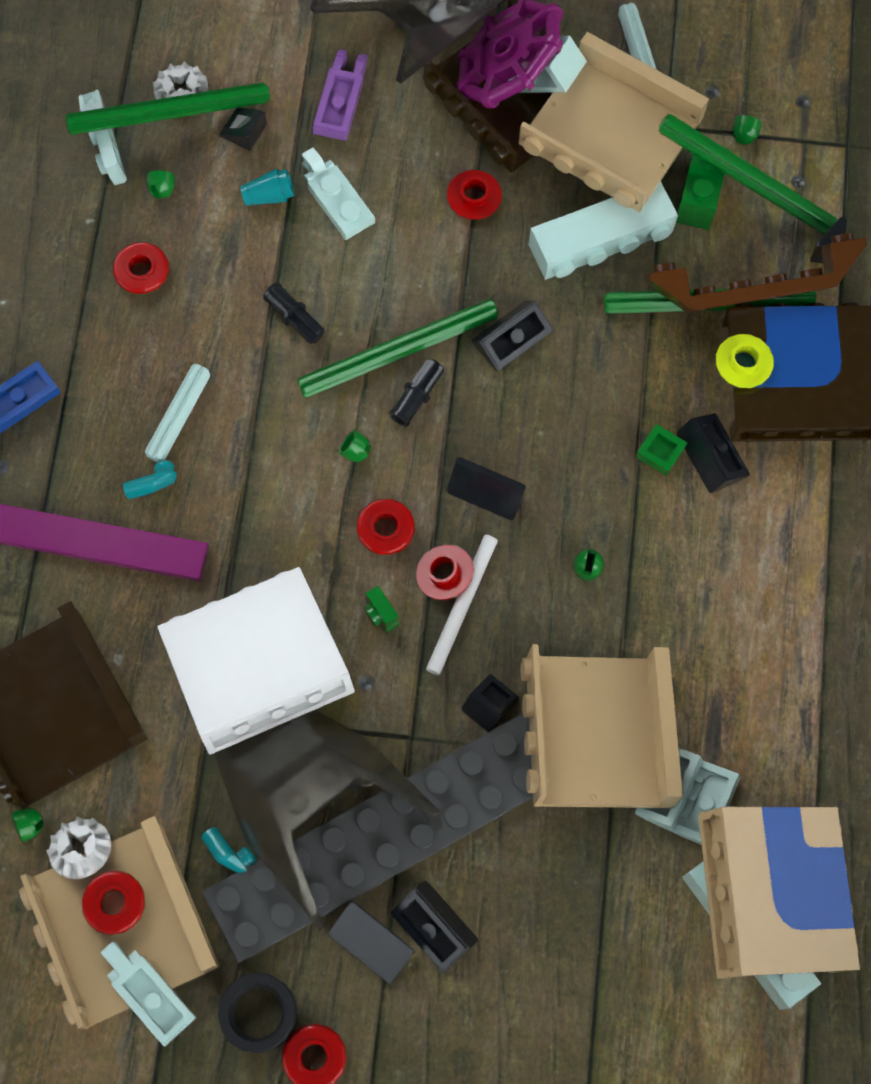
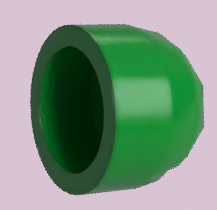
(746, 129)
(160, 183)
(355, 447)
(580, 562)
(27, 823)

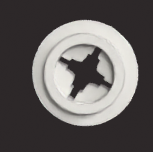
(195, 81)
(96, 847)

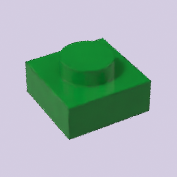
(661, 449)
(380, 610)

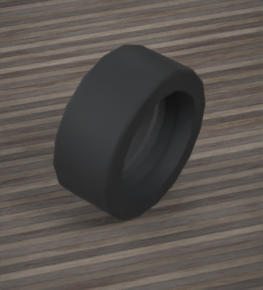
(227, 1007)

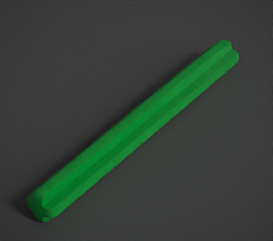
(166, 108)
(746, 174)
(655, 302)
(397, 348)

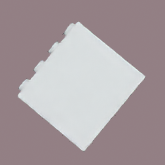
(255, 660)

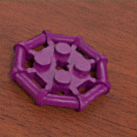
(509, 51)

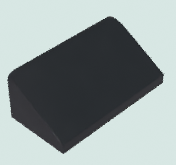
(512, 334)
(712, 452)
(486, 488)
(434, 926)
(371, 942)

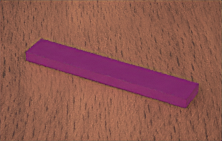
(102, 543)

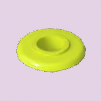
(744, 376)

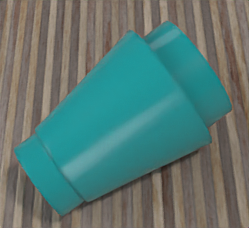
(268, 188)

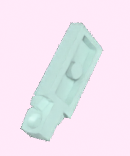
(109, 158)
(336, 195)
(147, 994)

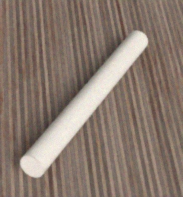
(461, 607)

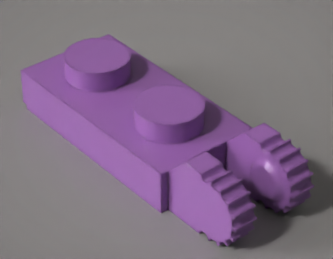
(340, 98)

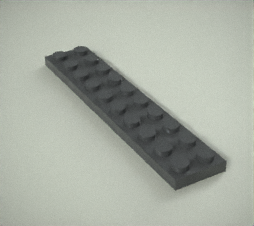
(377, 840)

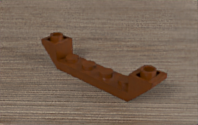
(836, 258)

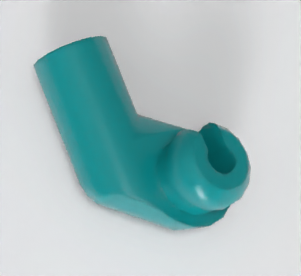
(148, 484)
(225, 854)

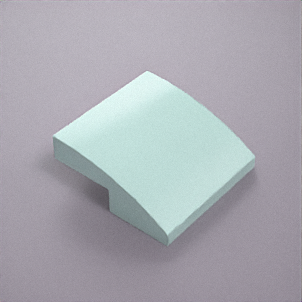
(703, 789)

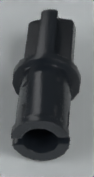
(293, 313)
(416, 392)

